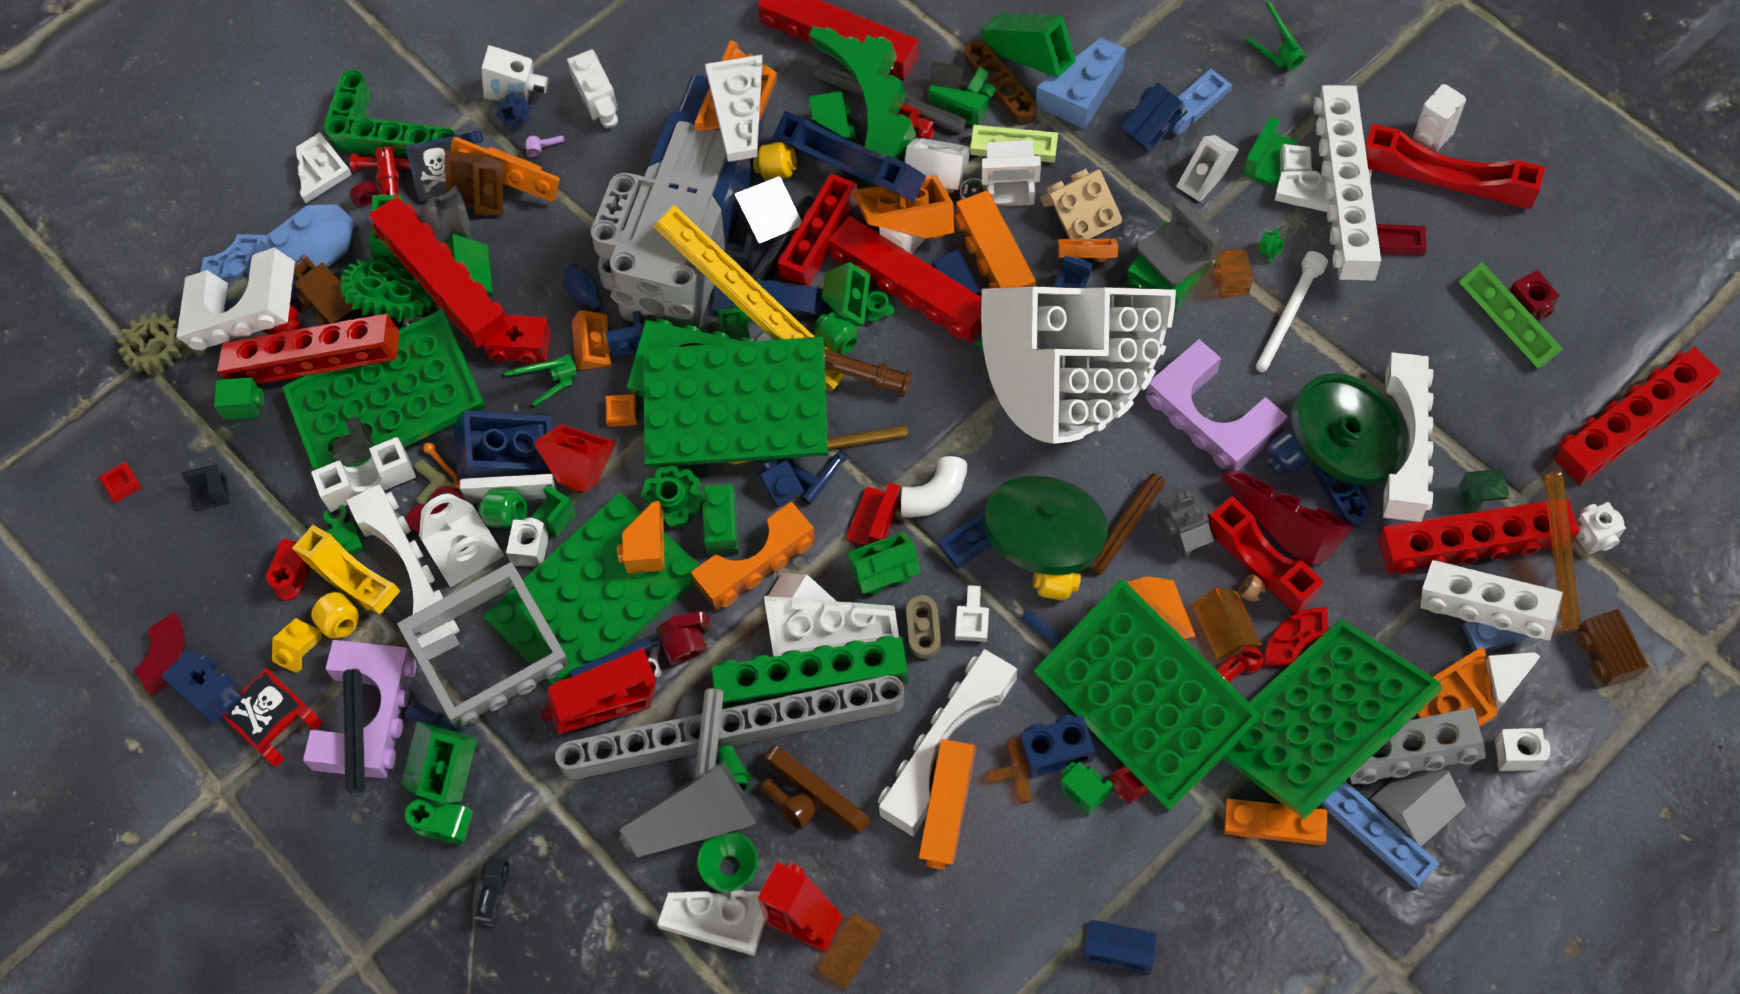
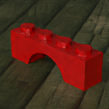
(1287, 579)

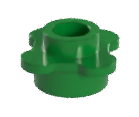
(1271, 244)
(878, 299)

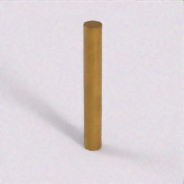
(867, 437)

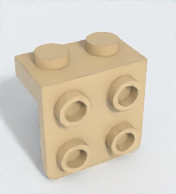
(1083, 205)

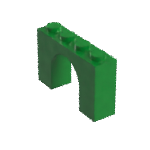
(664, 335)

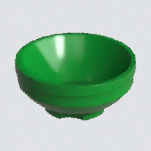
(722, 847)

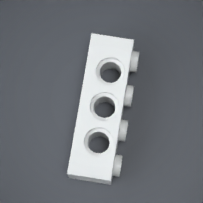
(1491, 600)

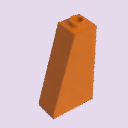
(947, 803)

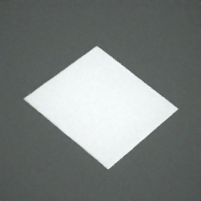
(769, 209)

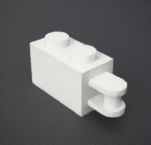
(594, 87)

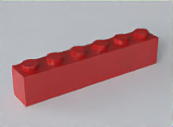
(800, 16)
(437, 271)
(908, 278)

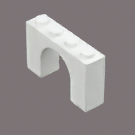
(260, 308)

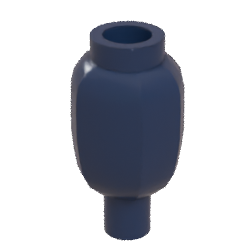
(582, 286)

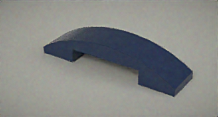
(795, 298)

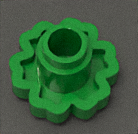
(687, 499)

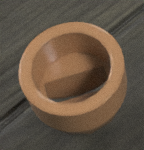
(1251, 588)

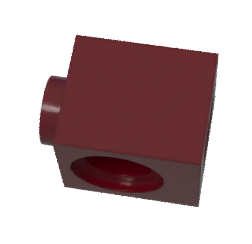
(1537, 287)

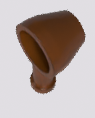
(796, 809)

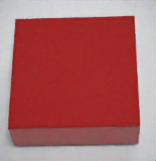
(120, 482)

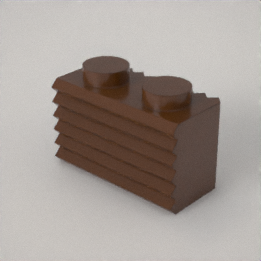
(1611, 647)

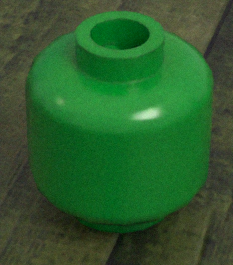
(838, 333)
(501, 507)

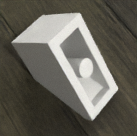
(1207, 167)

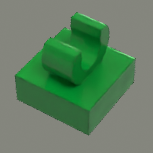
(978, 86)

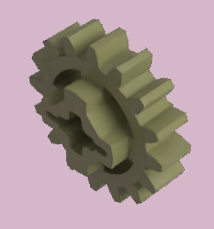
(151, 343)

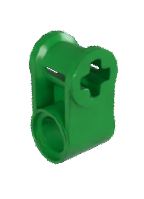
(444, 822)

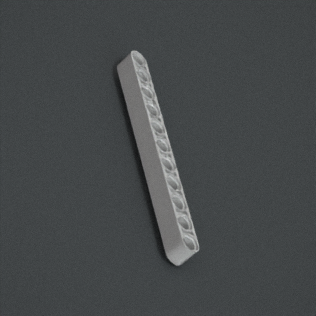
(747, 732)

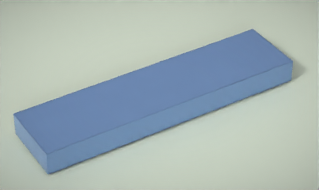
(1380, 834)

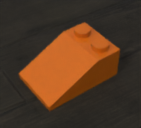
(925, 217)

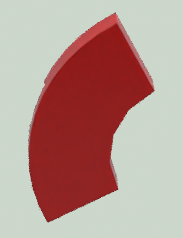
(1294, 636)

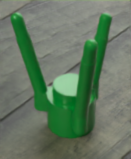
(1289, 52)
(560, 369)

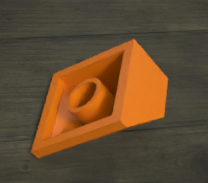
(1165, 599)

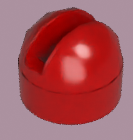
(1250, 664)

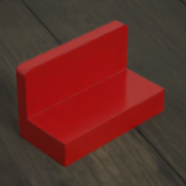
(874, 515)

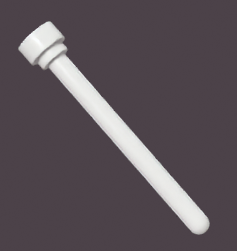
(1313, 265)

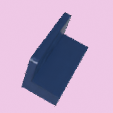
(1120, 946)

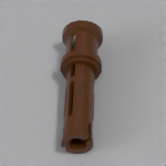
(879, 375)

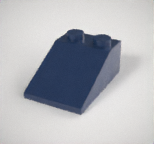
(499, 444)

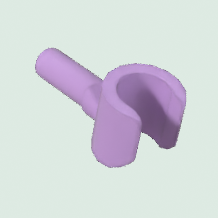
(534, 145)

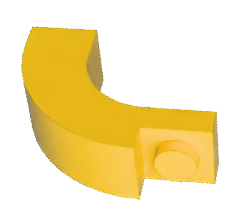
(344, 571)

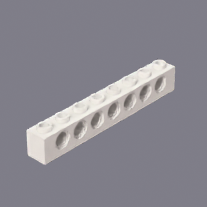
(1347, 183)

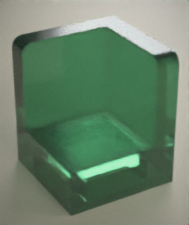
(1481, 487)

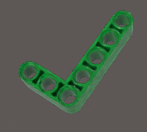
(360, 135)

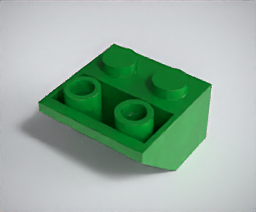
(438, 763)

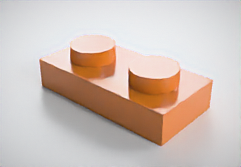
(1098, 249)

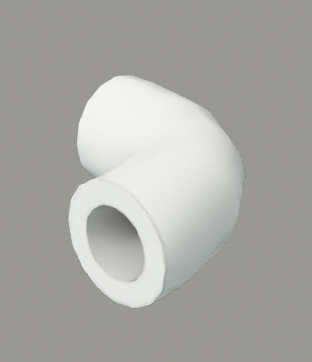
(938, 492)

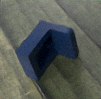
(1074, 273)
(626, 340)
(779, 480)

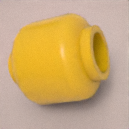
(775, 161)
(1056, 586)
(335, 615)

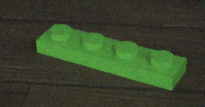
(1510, 315)

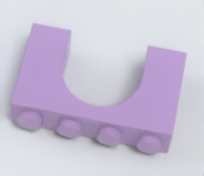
(1228, 443)
(389, 671)

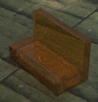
(1225, 622)

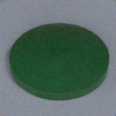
(1349, 429)
(1045, 525)

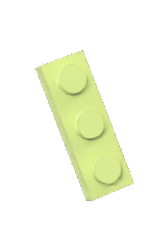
(1043, 142)

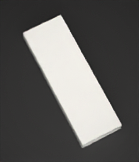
(528, 486)

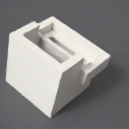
(1011, 172)

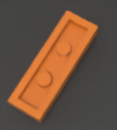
(1274, 822)

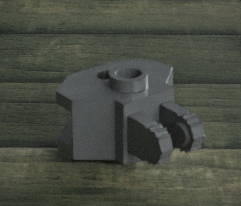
(1186, 521)

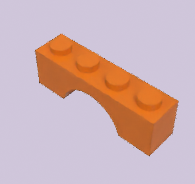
(725, 579)

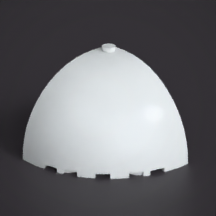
(1072, 354)

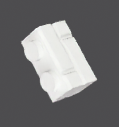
(1439, 118)

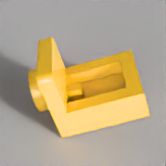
(293, 644)

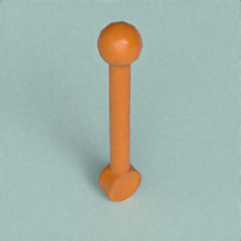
(429, 448)

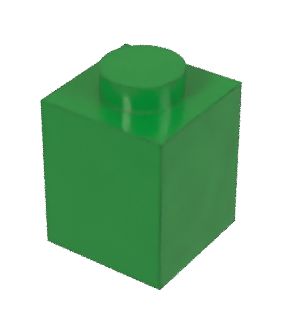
(238, 398)

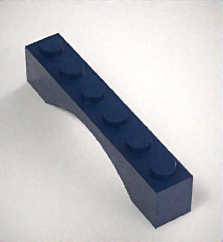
(849, 157)

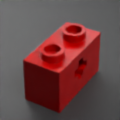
(523, 340)

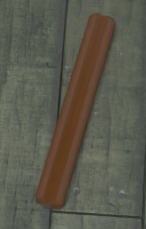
(1128, 521)

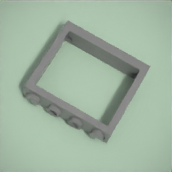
(461, 602)

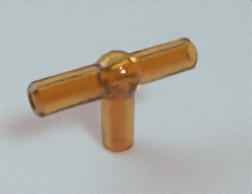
(1017, 770)

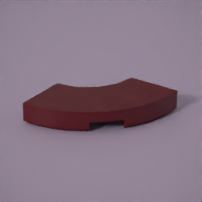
(165, 649)

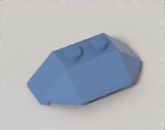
(316, 231)

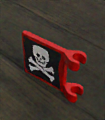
(266, 712)

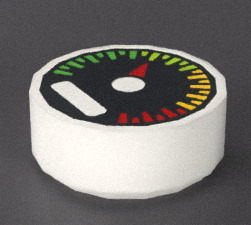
(972, 187)

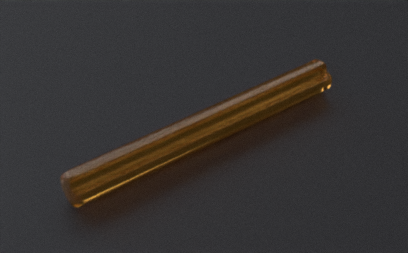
(1562, 550)

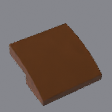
(477, 180)

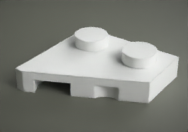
(319, 167)

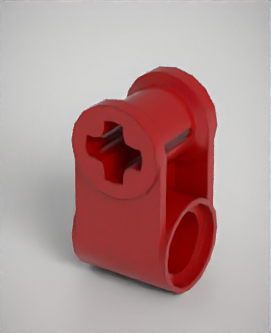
(287, 571)

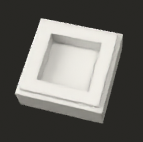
(1295, 158)

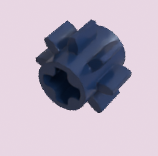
(513, 110)

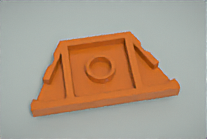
(707, 116)
(1464, 687)

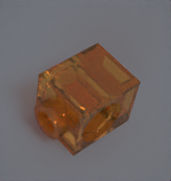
(1233, 273)

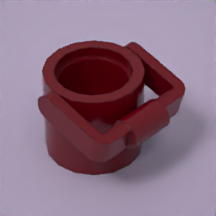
(683, 636)

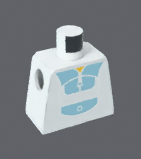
(508, 73)

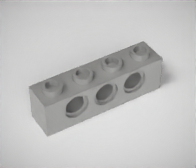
(1432, 756)

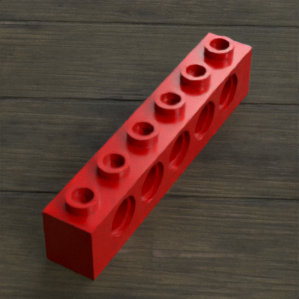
(310, 350)
(1583, 462)
(1400, 557)

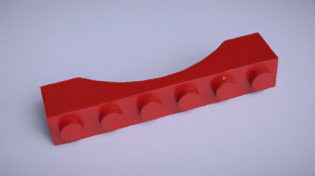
(1506, 181)

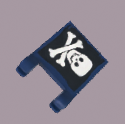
(428, 164)

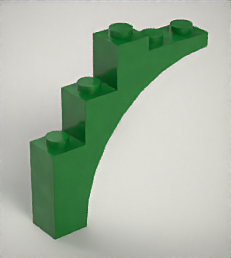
(883, 93)

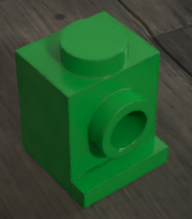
(1084, 787)

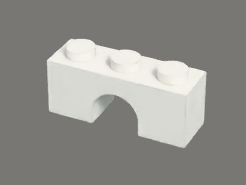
(386, 467)

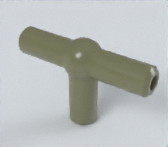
(437, 480)

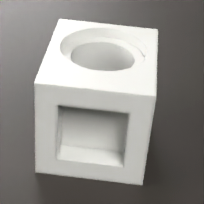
(530, 554)
(1512, 759)

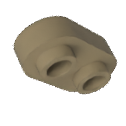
(923, 628)

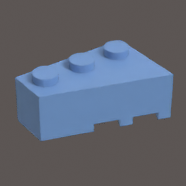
(1083, 85)

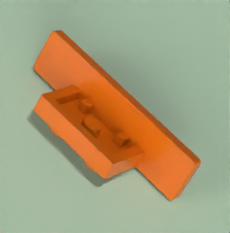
(516, 171)

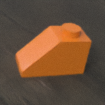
(644, 542)

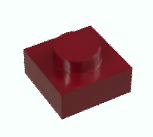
(1127, 785)

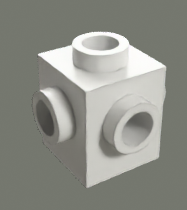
(1599, 527)

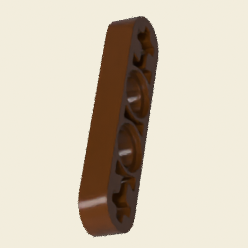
(1002, 80)
(819, 790)

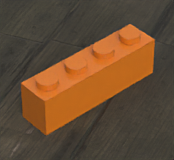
(992, 243)

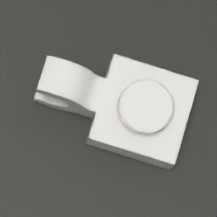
(972, 619)

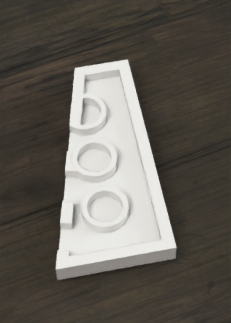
(736, 100)
(814, 623)

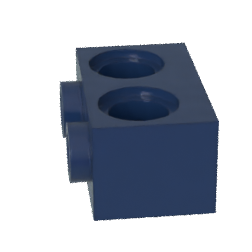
(1059, 753)

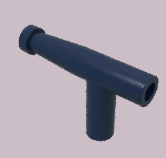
(817, 483)

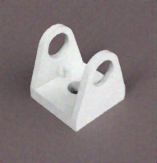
(455, 524)

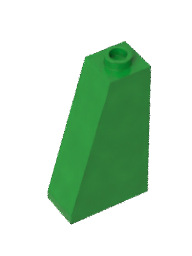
(1031, 40)

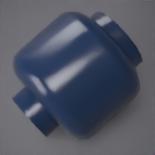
(1286, 453)

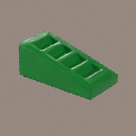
(964, 103)

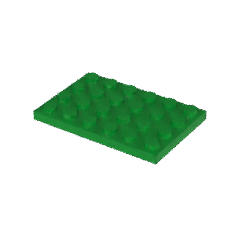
(392, 398)
(735, 402)
(589, 594)
(1148, 694)
(1329, 716)

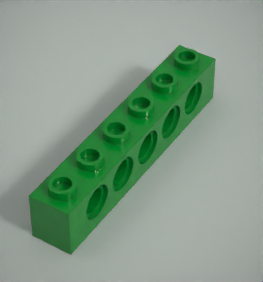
(793, 662)

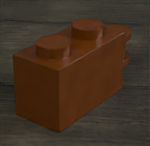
(322, 293)

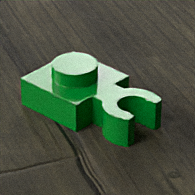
(344, 532)

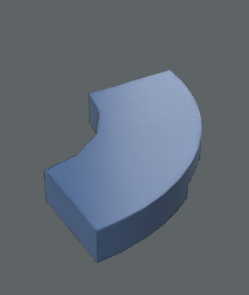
(235, 259)

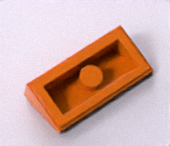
(590, 340)

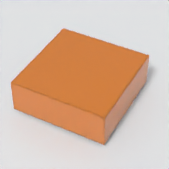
(621, 410)

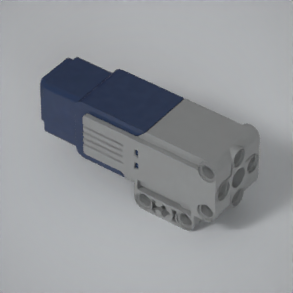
(685, 172)

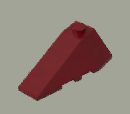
(1298, 529)

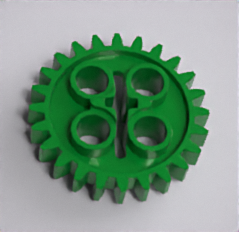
(384, 288)

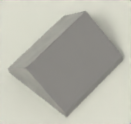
(1420, 803)

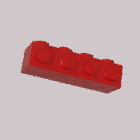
(811, 240)

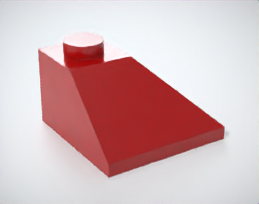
(575, 456)

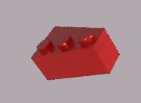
(602, 693)
(798, 906)

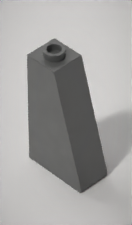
(694, 812)

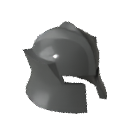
(446, 215)

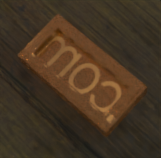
(850, 951)

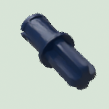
(419, 712)

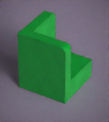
(555, 511)

